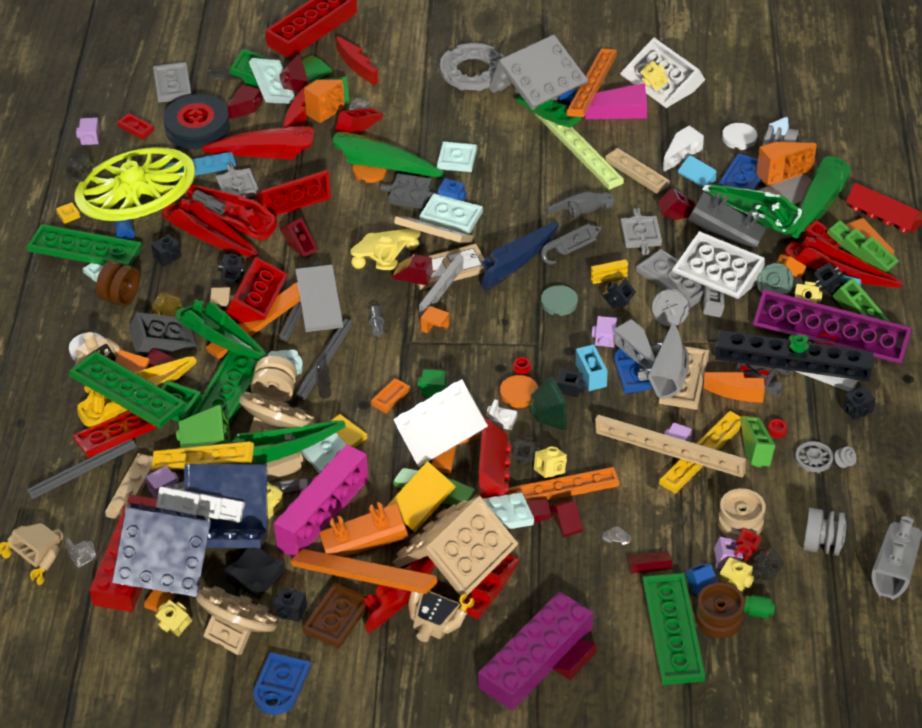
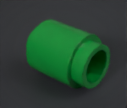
(759, 606)

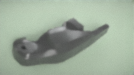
(583, 203)

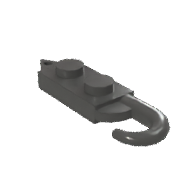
(571, 241)

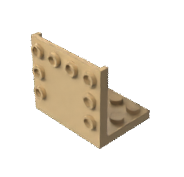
(462, 543)

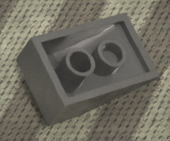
(159, 333)

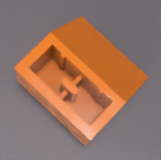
(324, 99)

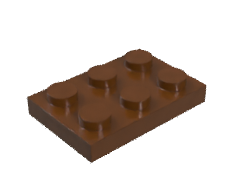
(336, 616)

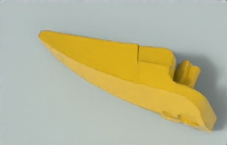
(100, 409)

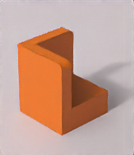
(795, 266)
(436, 317)

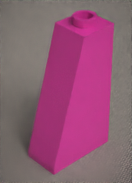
(619, 103)

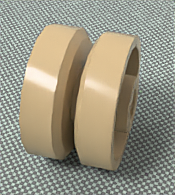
(274, 378)
(741, 509)

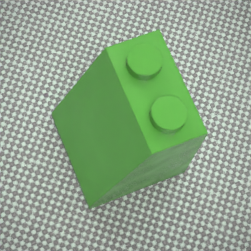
(204, 429)

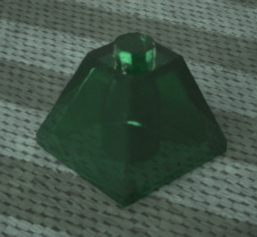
(549, 405)

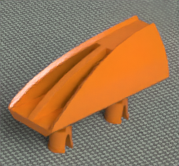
(364, 532)

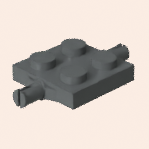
(409, 191)

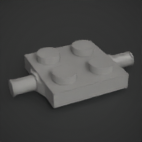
(238, 182)
(641, 231)

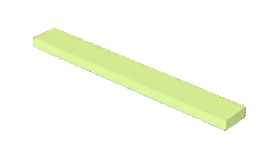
(585, 154)

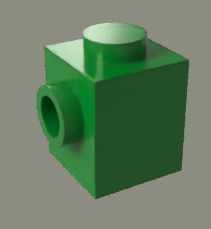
(432, 382)

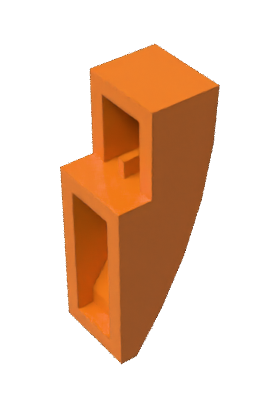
(735, 386)

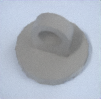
(670, 307)

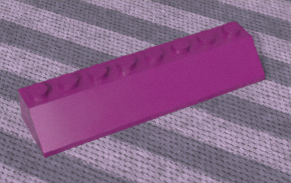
(859, 332)

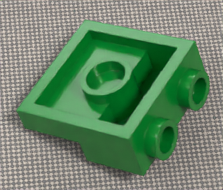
(242, 67)
(188, 395)

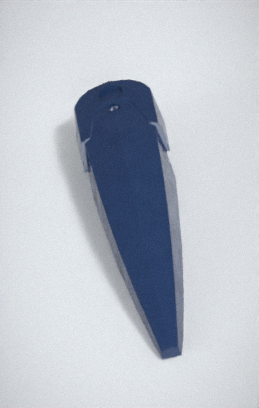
(515, 255)

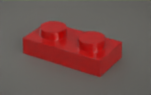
(135, 126)

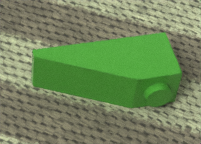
(855, 300)
(757, 441)

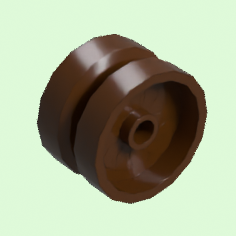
(117, 283)
(720, 610)

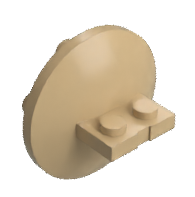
(273, 414)
(233, 618)

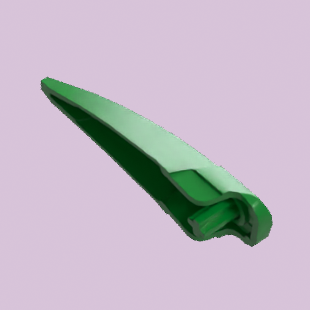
(375, 153)
(822, 191)
(774, 210)
(218, 328)
(271, 444)

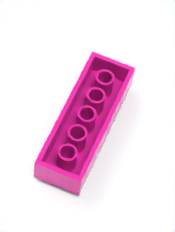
(321, 501)

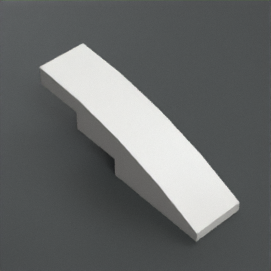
(200, 504)

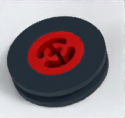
(195, 110)

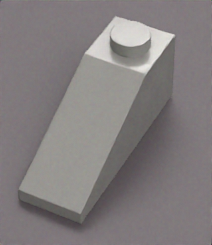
(634, 342)

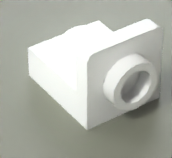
(501, 417)

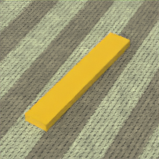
(713, 439)
(213, 454)

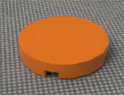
(369, 174)
(517, 390)

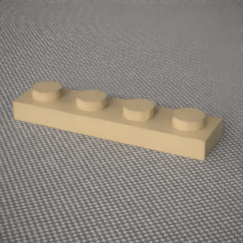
(637, 170)
(131, 485)

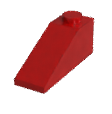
(357, 120)

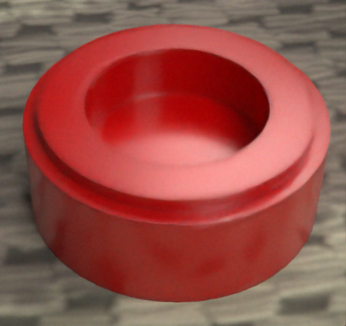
(777, 428)

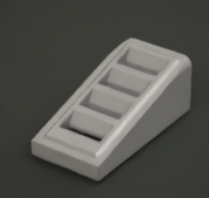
(713, 302)

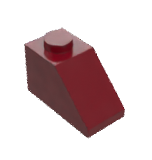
(294, 75)
(244, 102)
(676, 205)
(299, 237)
(414, 269)

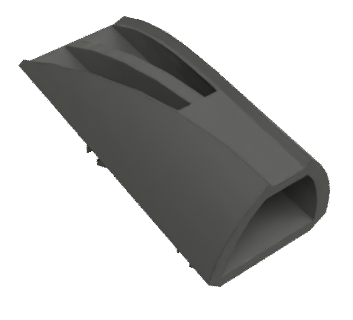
(726, 222)

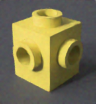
(654, 76)
(808, 287)
(550, 462)
(275, 500)
(737, 574)
(173, 617)

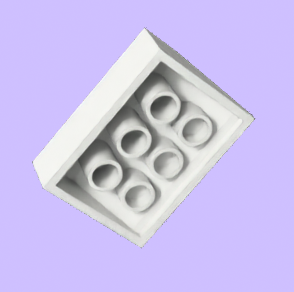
(682, 75)
(720, 265)
(440, 422)

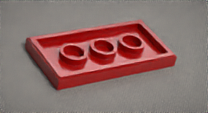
(111, 433)

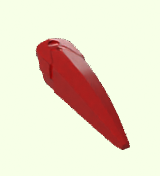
(267, 143)
(241, 213)
(207, 227)
(818, 252)
(391, 599)

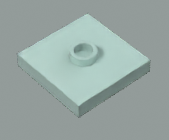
(457, 156)
(323, 452)

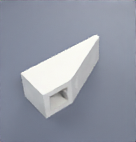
(684, 144)

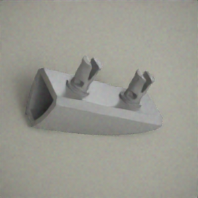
(669, 366)
(896, 558)

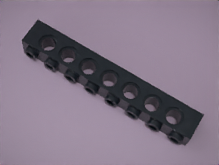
(777, 353)

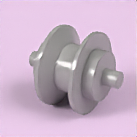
(845, 457)

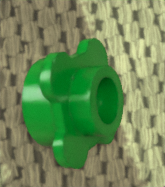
(798, 343)

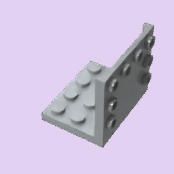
(538, 72)

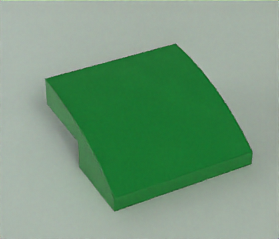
(315, 68)

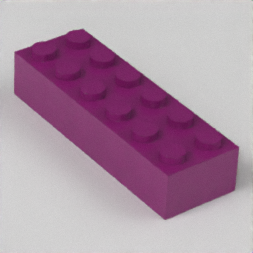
(535, 650)

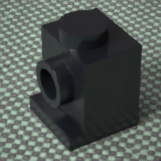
(570, 382)

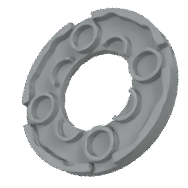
(453, 58)

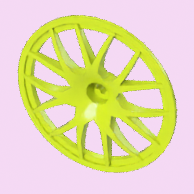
(133, 182)

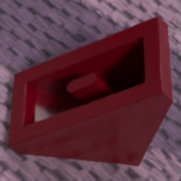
(567, 517)

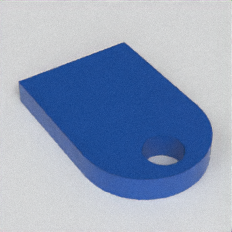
(628, 373)
(280, 681)

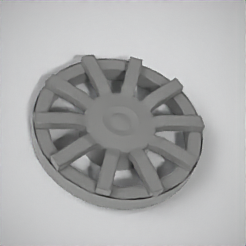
(814, 457)

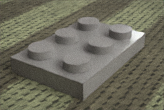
(172, 81)

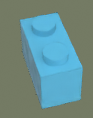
(591, 365)

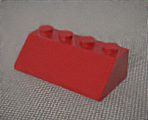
(296, 193)
(884, 207)
(256, 292)
(494, 462)

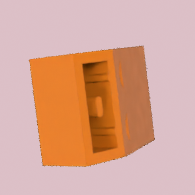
(785, 161)

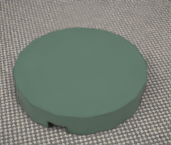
(776, 279)
(559, 300)

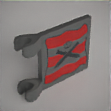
(767, 373)

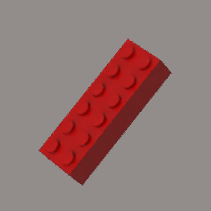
(308, 25)
(102, 590)

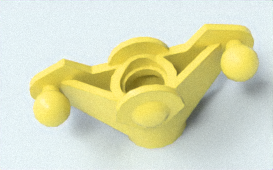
(384, 248)

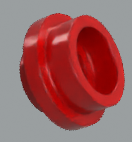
(522, 366)

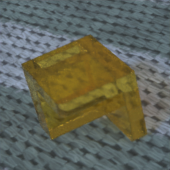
(166, 305)

